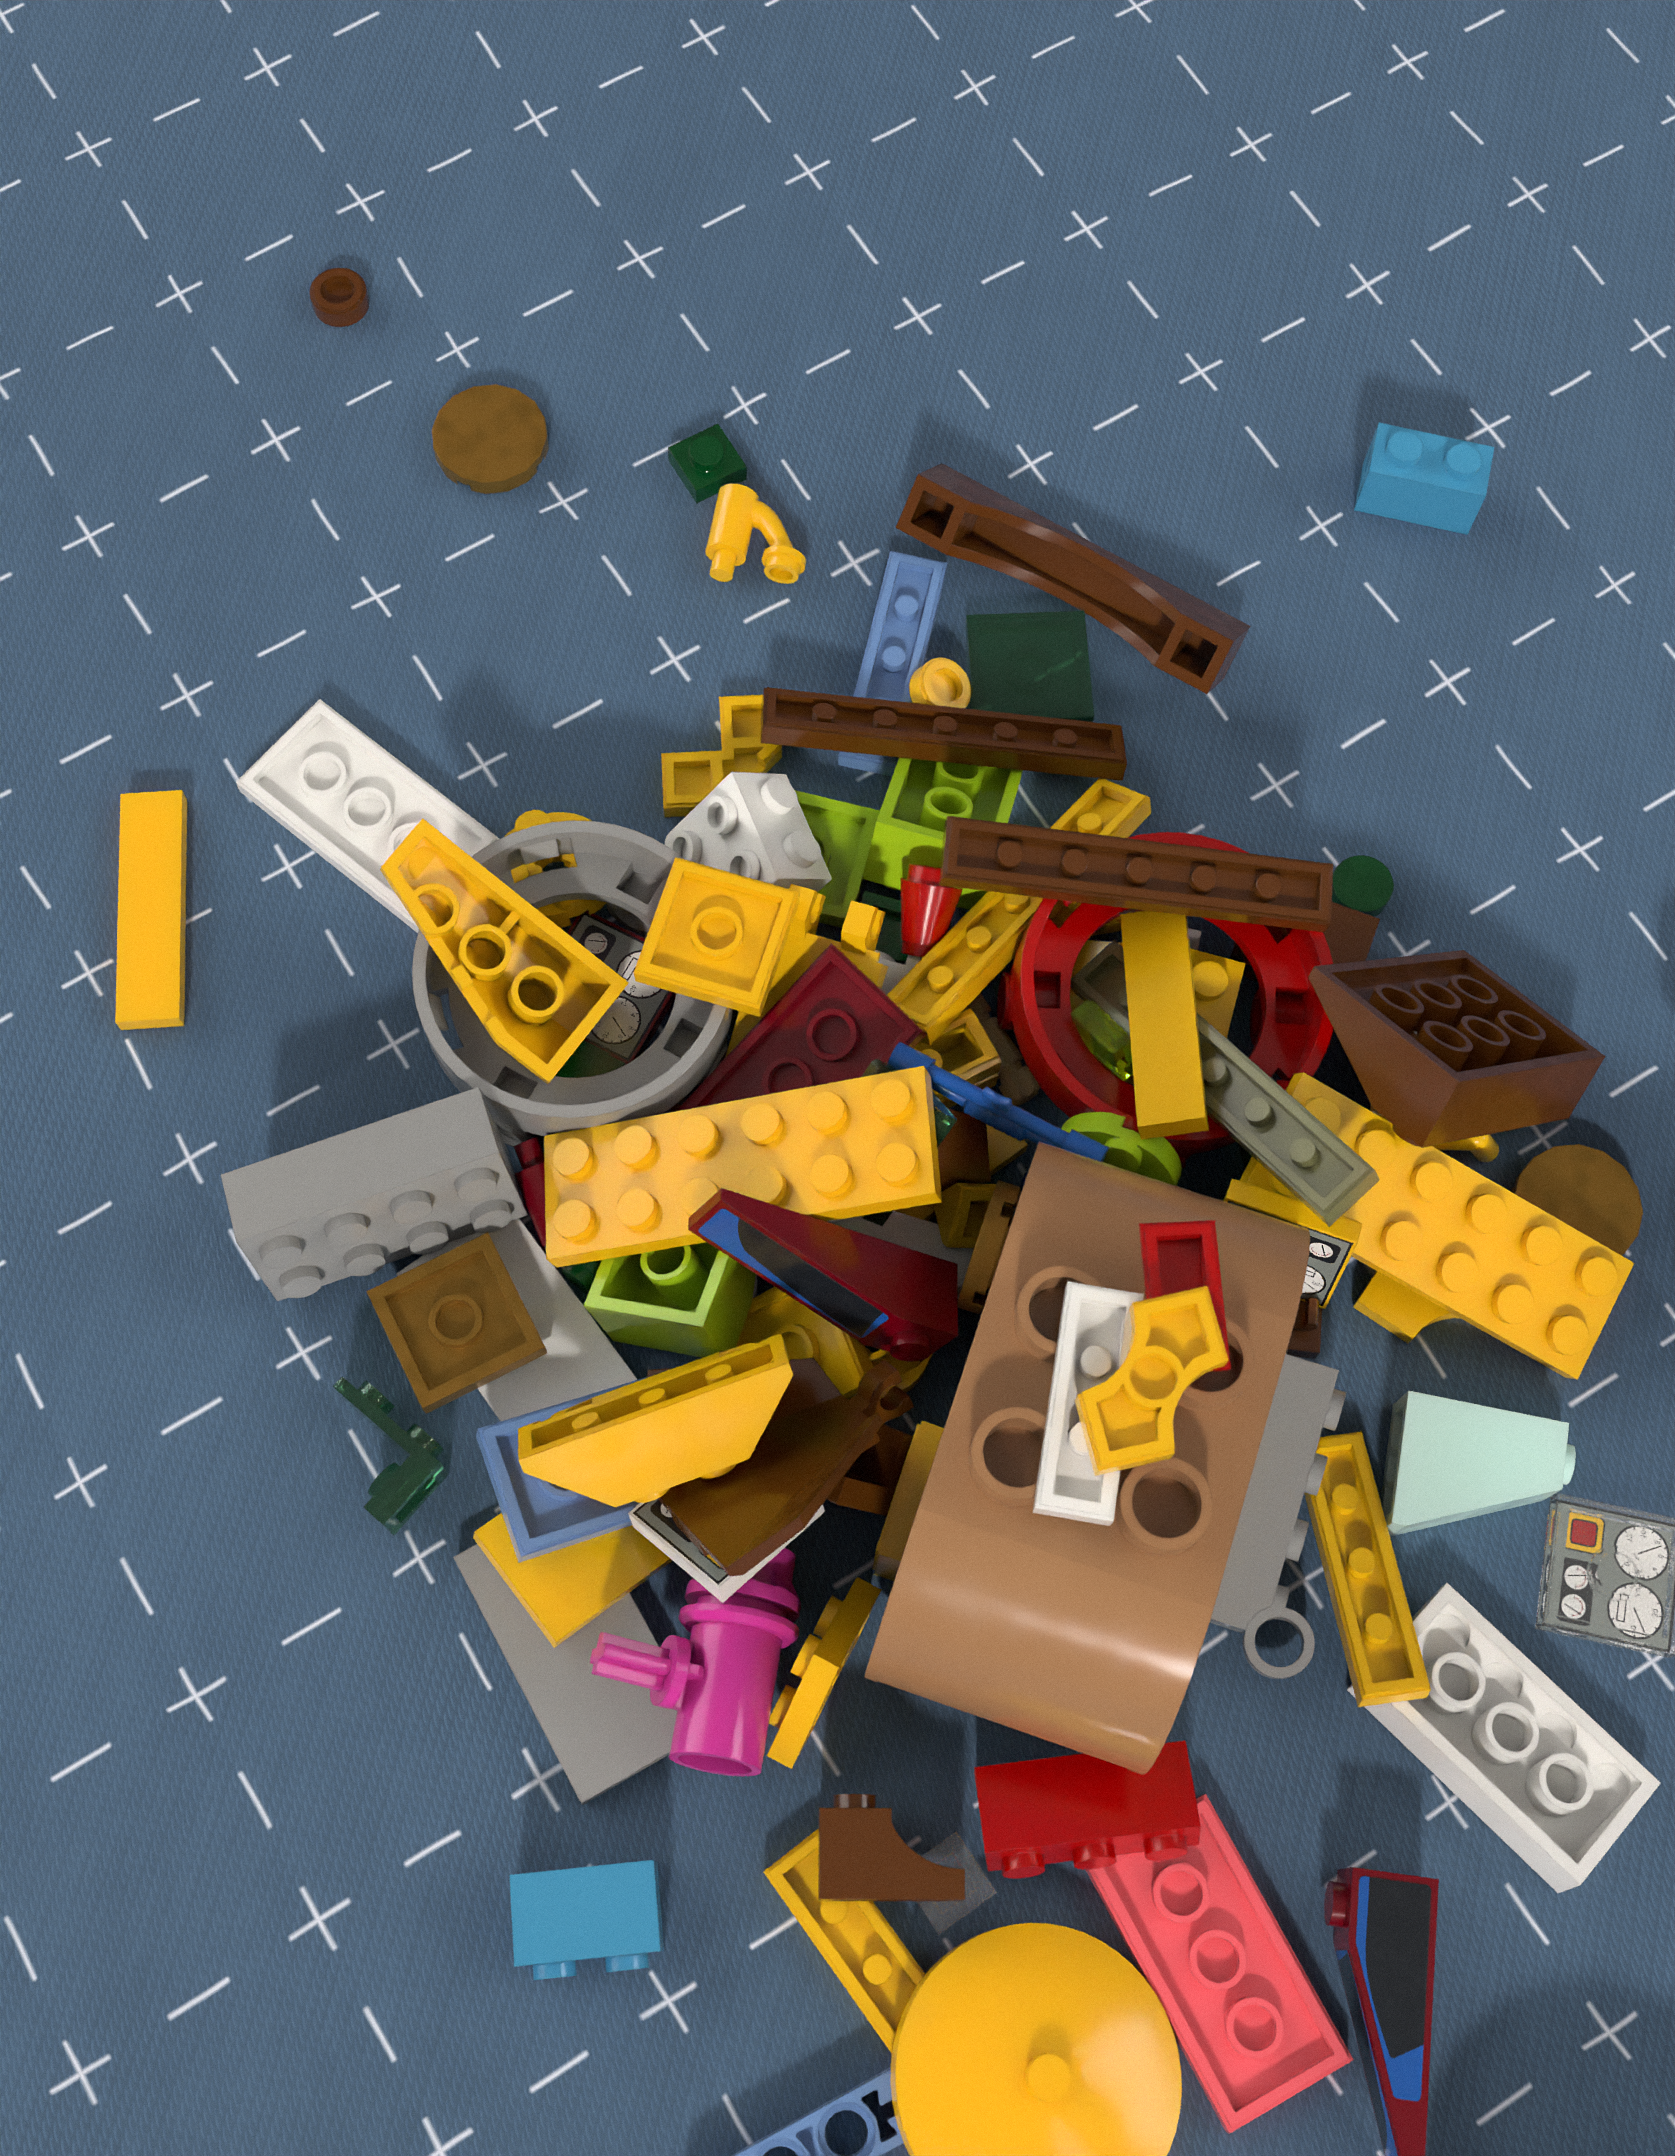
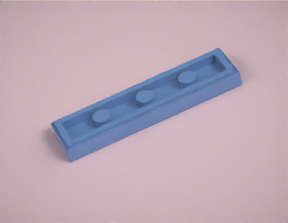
(897, 640)

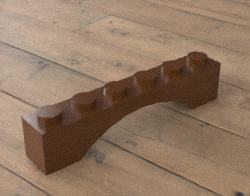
(1150, 614)

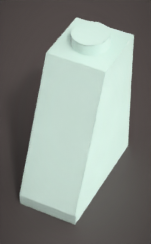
(1467, 1461)

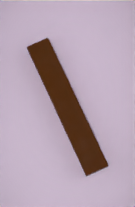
(942, 734)
(1136, 874)

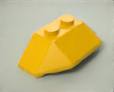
(662, 1427)

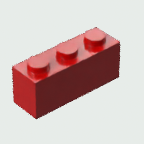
(1085, 1811)

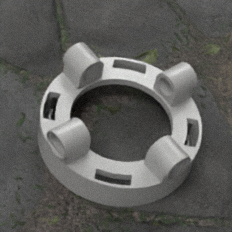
(630, 876)

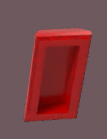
(1182, 1259)

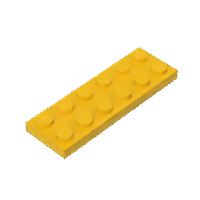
(808, 1149)
(1468, 1240)

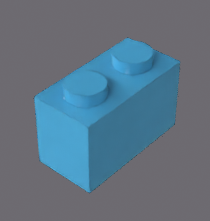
(1424, 478)
(586, 1916)

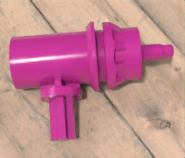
(720, 1676)

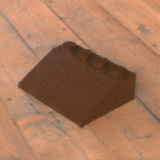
(1452, 1046)

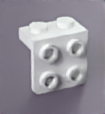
(753, 830)

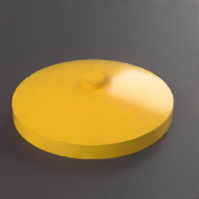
(1035, 2051)

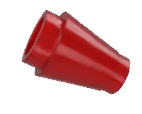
(925, 909)

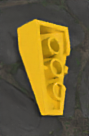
(510, 961)

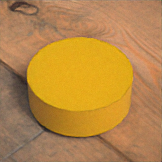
(940, 684)

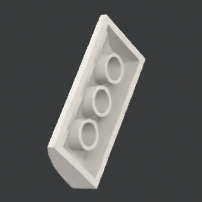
(1515, 1745)

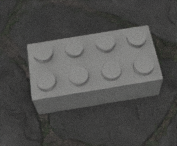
(373, 1195)

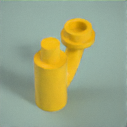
(730, 533)

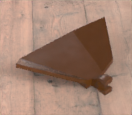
(791, 1470)

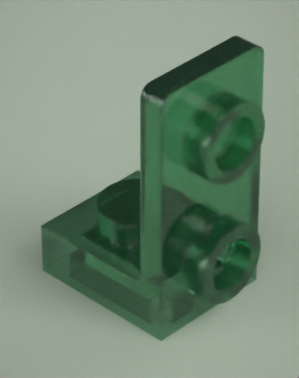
(403, 1488)

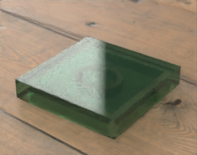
(1030, 664)

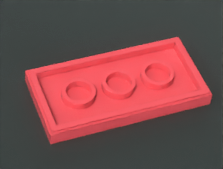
(1222, 1973)

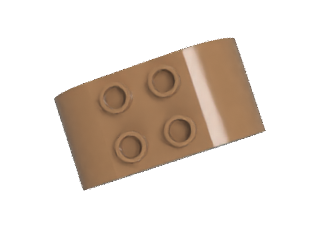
(1062, 1618)

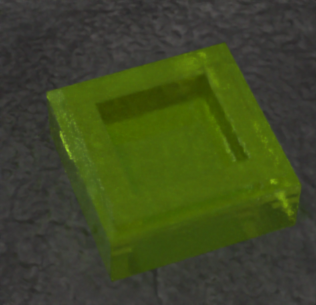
(1104, 1038)

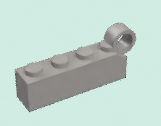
(1269, 1520)

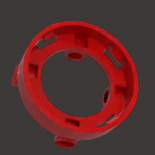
(1034, 1001)

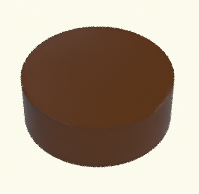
(339, 297)

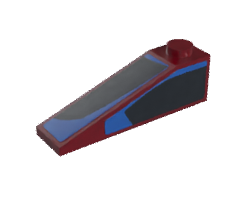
(851, 1279)
(1387, 1970)

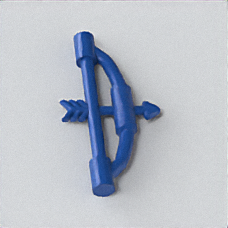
(996, 1109)

